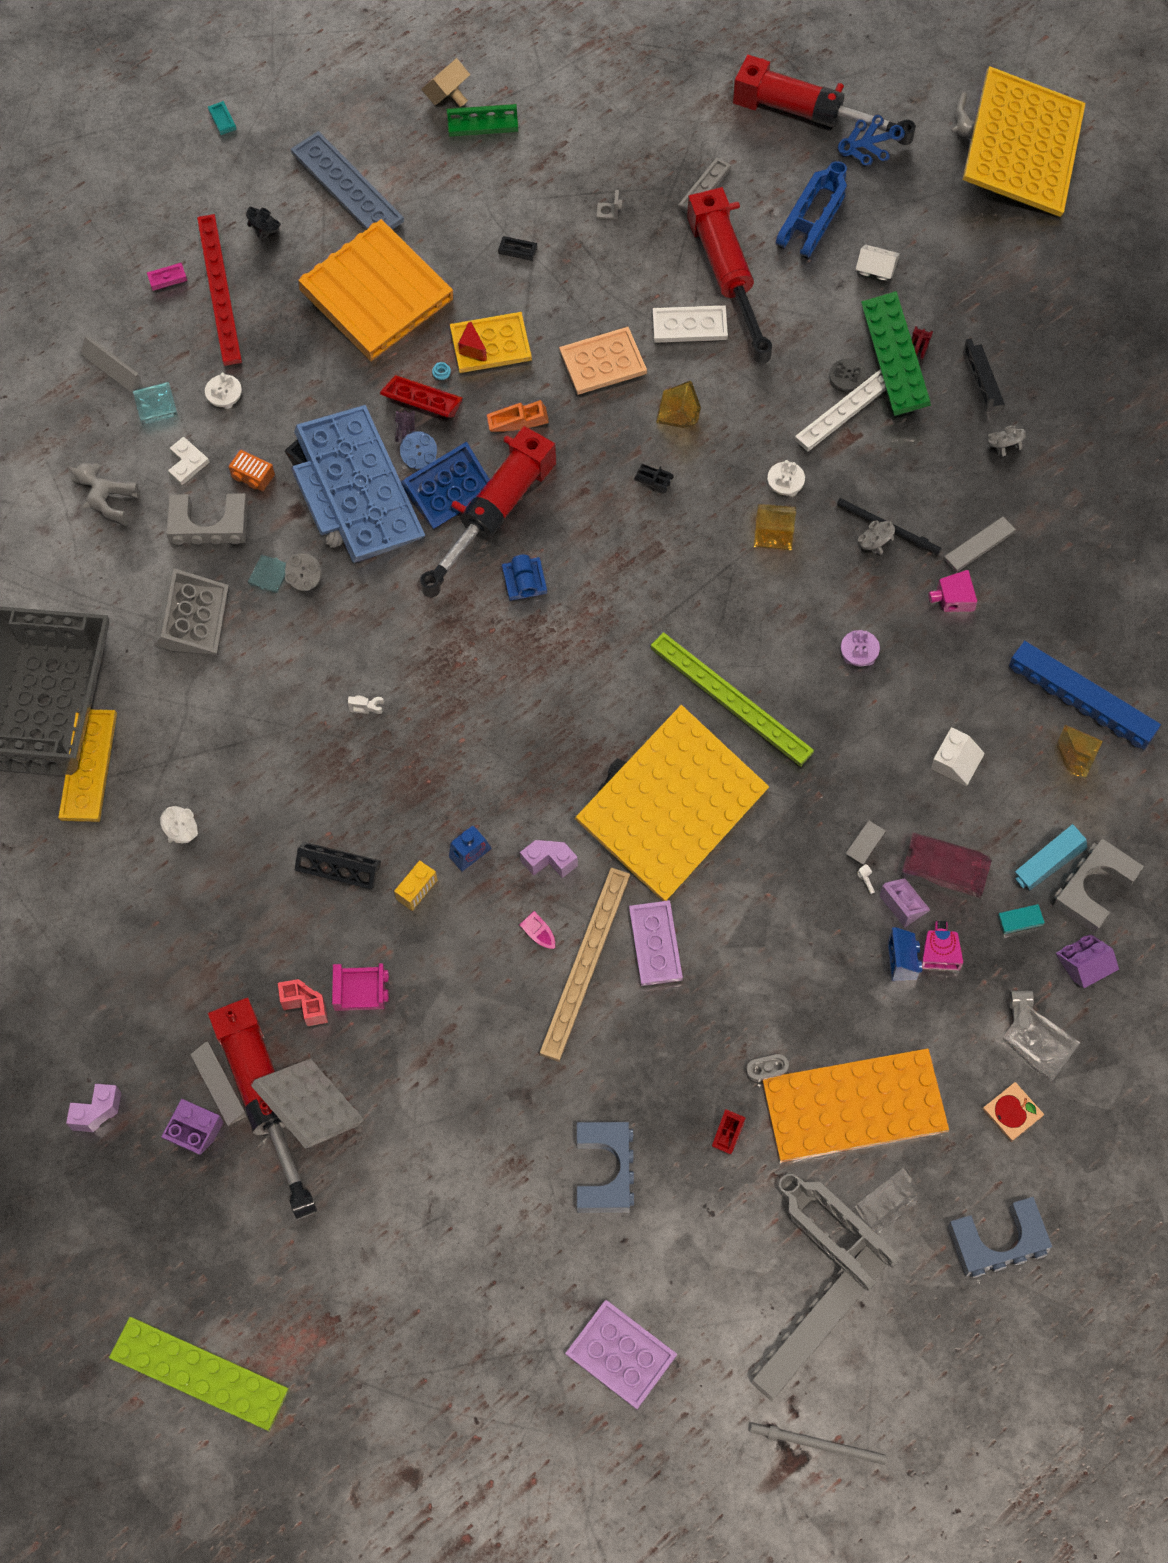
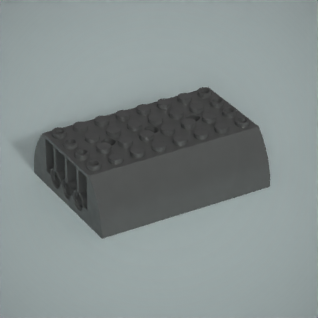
(27, 646)

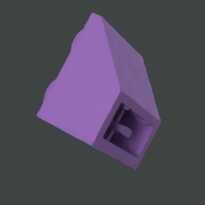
(1088, 960)
(192, 1127)

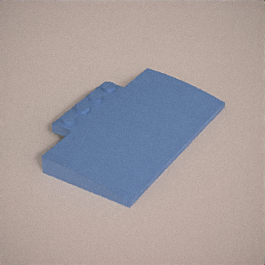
(354, 484)

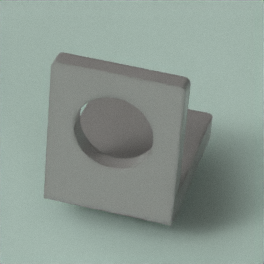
(615, 207)

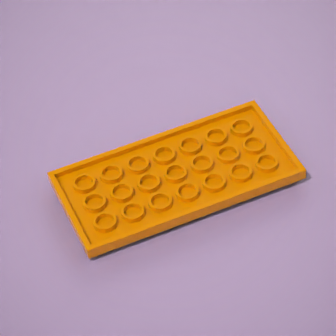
(854, 1105)

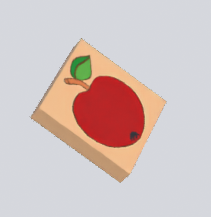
(1013, 1112)

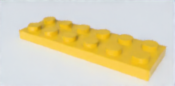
(86, 786)

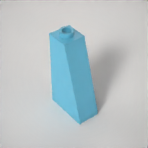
(1051, 858)

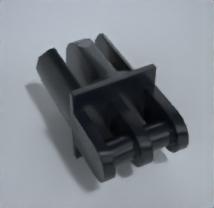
(652, 476)

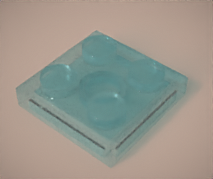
(155, 403)

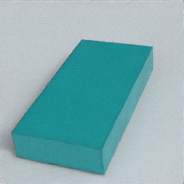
(222, 118)
(1021, 919)

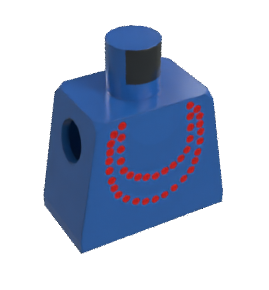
(469, 846)

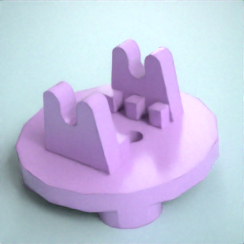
(860, 656)

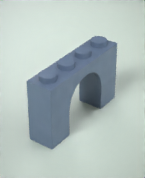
(616, 1195)
(978, 1258)

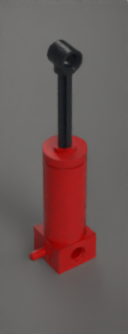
(709, 218)

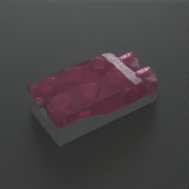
(946, 866)

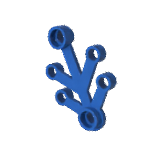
(868, 140)

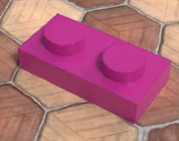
(167, 276)

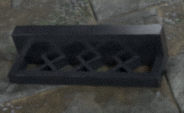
(983, 376)
(340, 858)

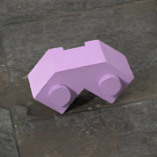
(541, 853)
(103, 1106)

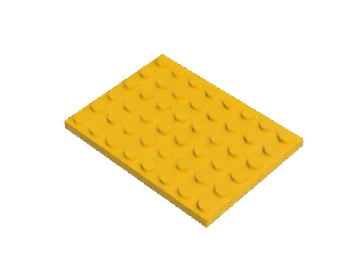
(1024, 141)
(672, 803)

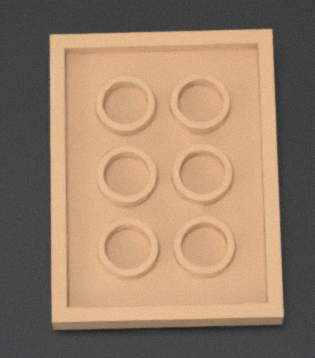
(603, 360)

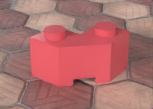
(296, 995)

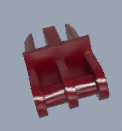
(921, 339)

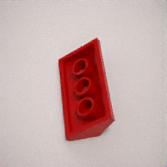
(422, 396)

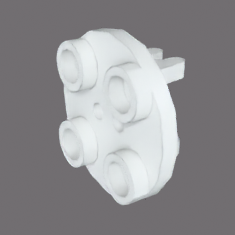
(217, 387)
(784, 485)
(178, 824)

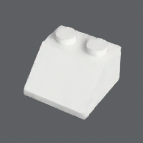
(877, 262)
(958, 757)

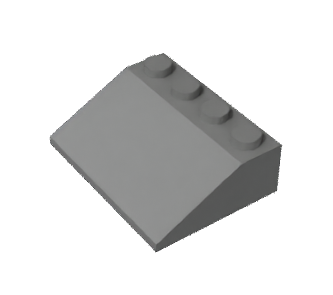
(191, 613)

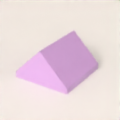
(903, 901)

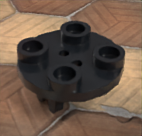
(263, 220)

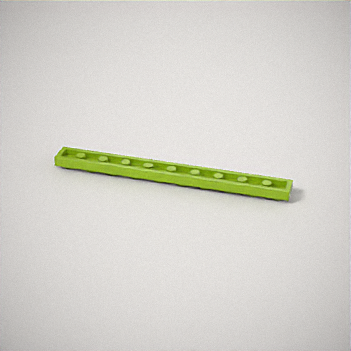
(732, 699)

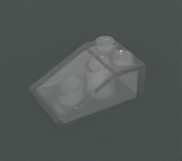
(1040, 1043)

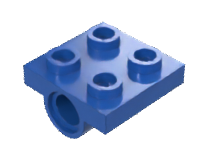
(524, 577)

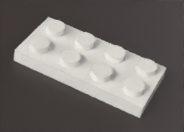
(690, 324)

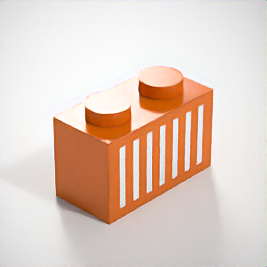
(251, 470)

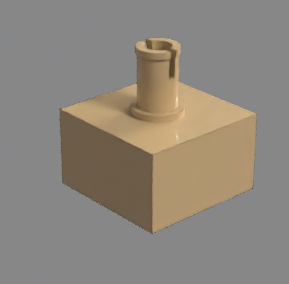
(447, 84)

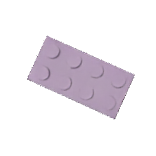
(655, 943)

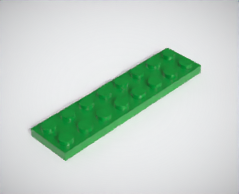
(895, 353)

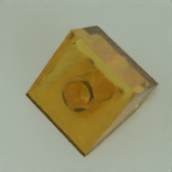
(1078, 750)

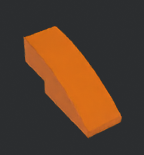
(517, 416)

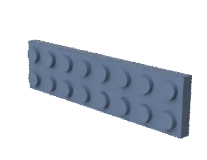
(345, 182)

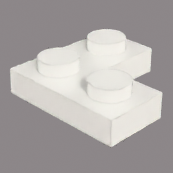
(190, 461)

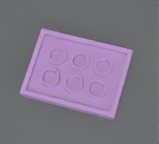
(621, 1354)

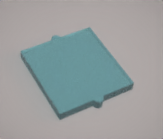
(268, 574)

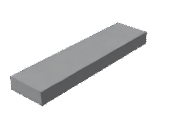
(708, 181)
(979, 544)

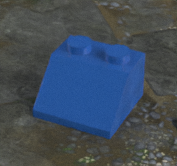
(903, 955)

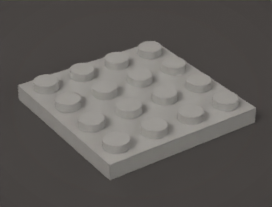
(307, 1103)

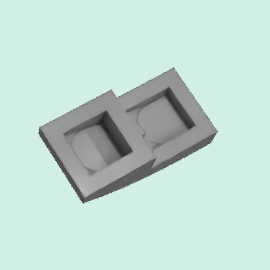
(866, 842)

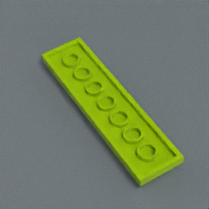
(199, 1374)

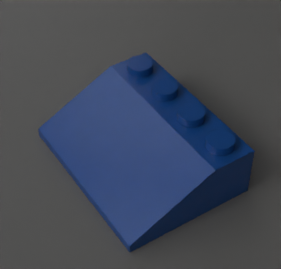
(448, 479)

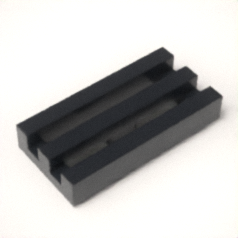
(517, 250)

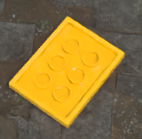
(502, 337)

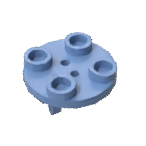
(409, 452)

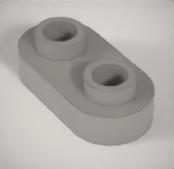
(766, 1066)

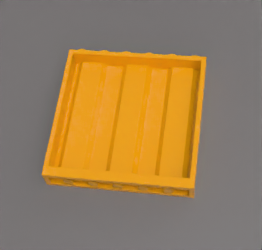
(375, 289)

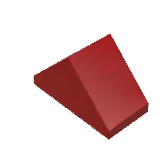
(471, 344)
(728, 1131)

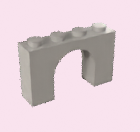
(229, 529)
(1104, 860)

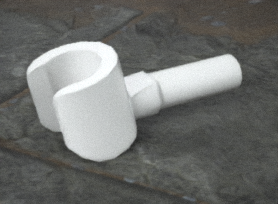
(863, 874)

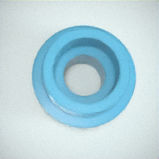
(439, 367)

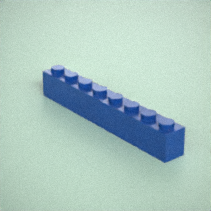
(1084, 695)

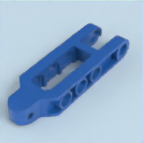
(831, 179)

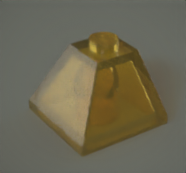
(679, 406)

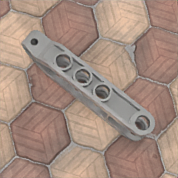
(800, 1193)

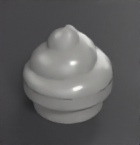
(334, 539)

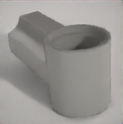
(1019, 1000)

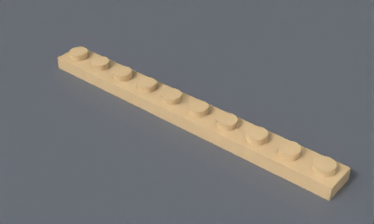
(584, 965)

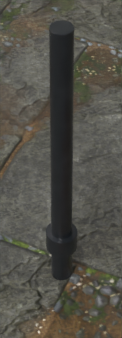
(921, 542)

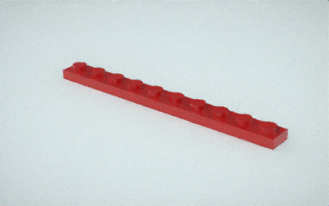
(219, 290)

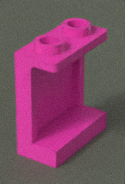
(359, 988)

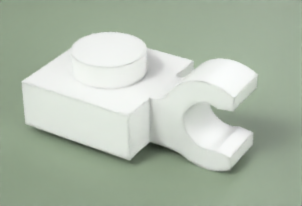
(360, 704)

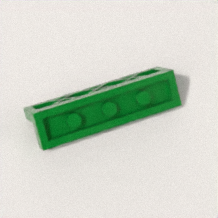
(482, 123)

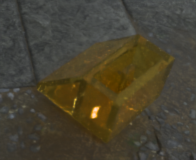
(775, 526)

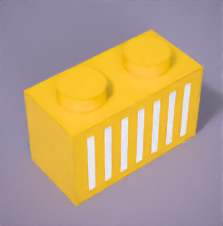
(415, 885)

